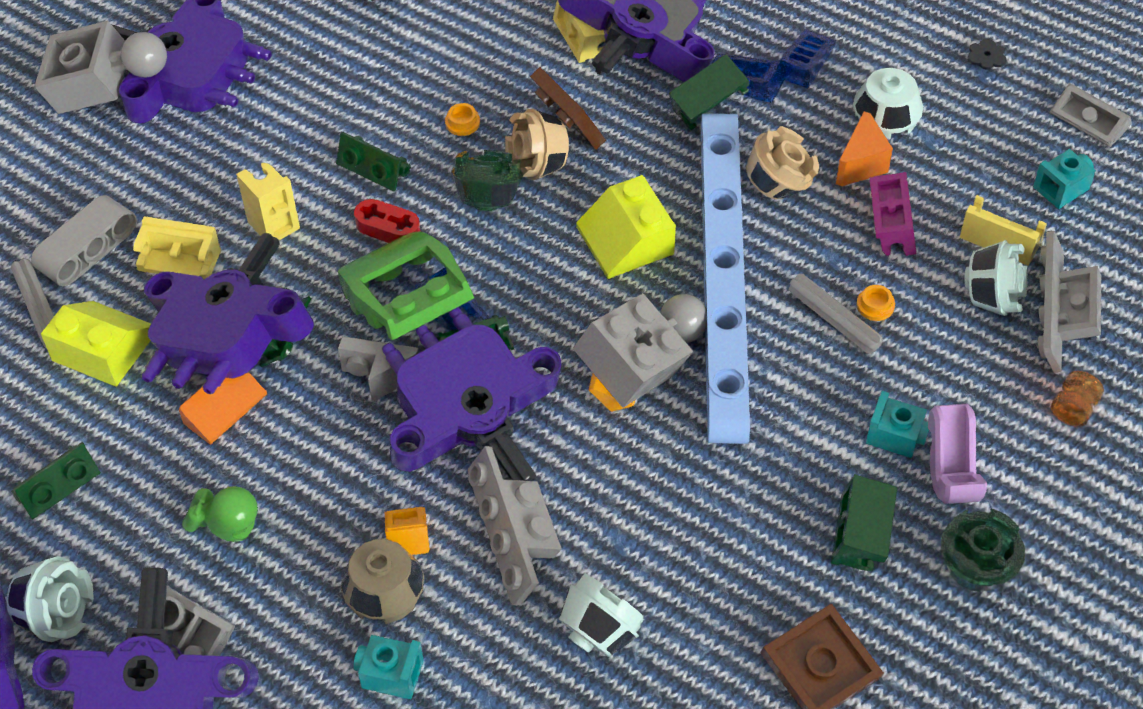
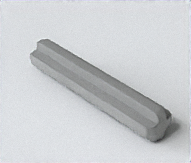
(32, 294)
(835, 313)

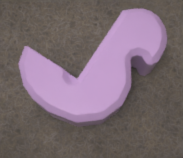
(954, 454)

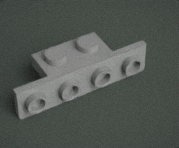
(1070, 303)
(514, 522)

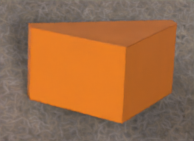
(866, 153)

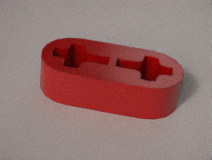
(387, 222)

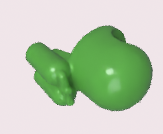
(226, 514)

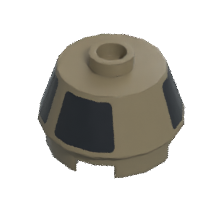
(382, 581)

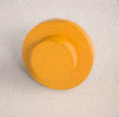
(462, 119)
(875, 303)

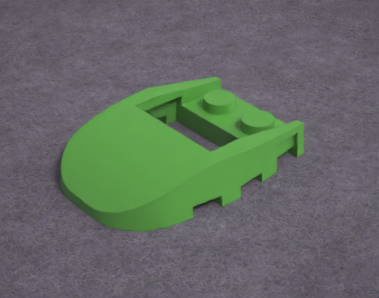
(411, 309)

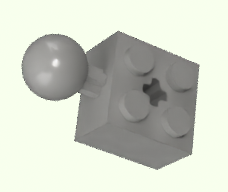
(89, 64)
(639, 346)

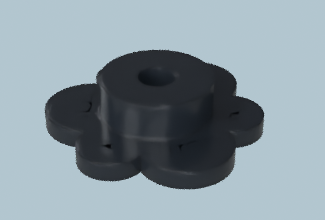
(987, 54)

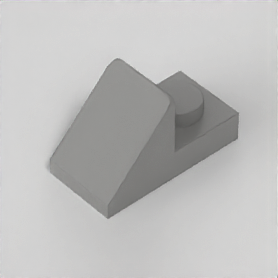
(366, 358)

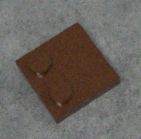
(567, 109)
(822, 661)

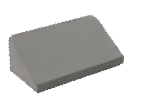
(1091, 115)

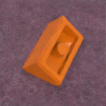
(215, 413)

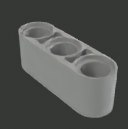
(83, 240)

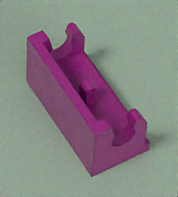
(892, 212)

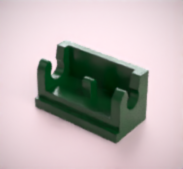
(707, 90)
(864, 523)

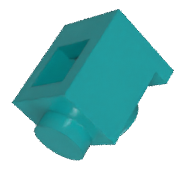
(1072, 174)
(897, 426)
(395, 677)

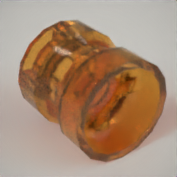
(1077, 399)

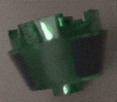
(487, 179)
(982, 549)

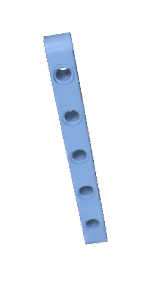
(724, 282)

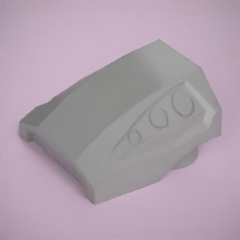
(194, 628)

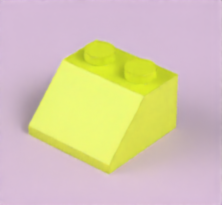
(627, 228)
(96, 340)

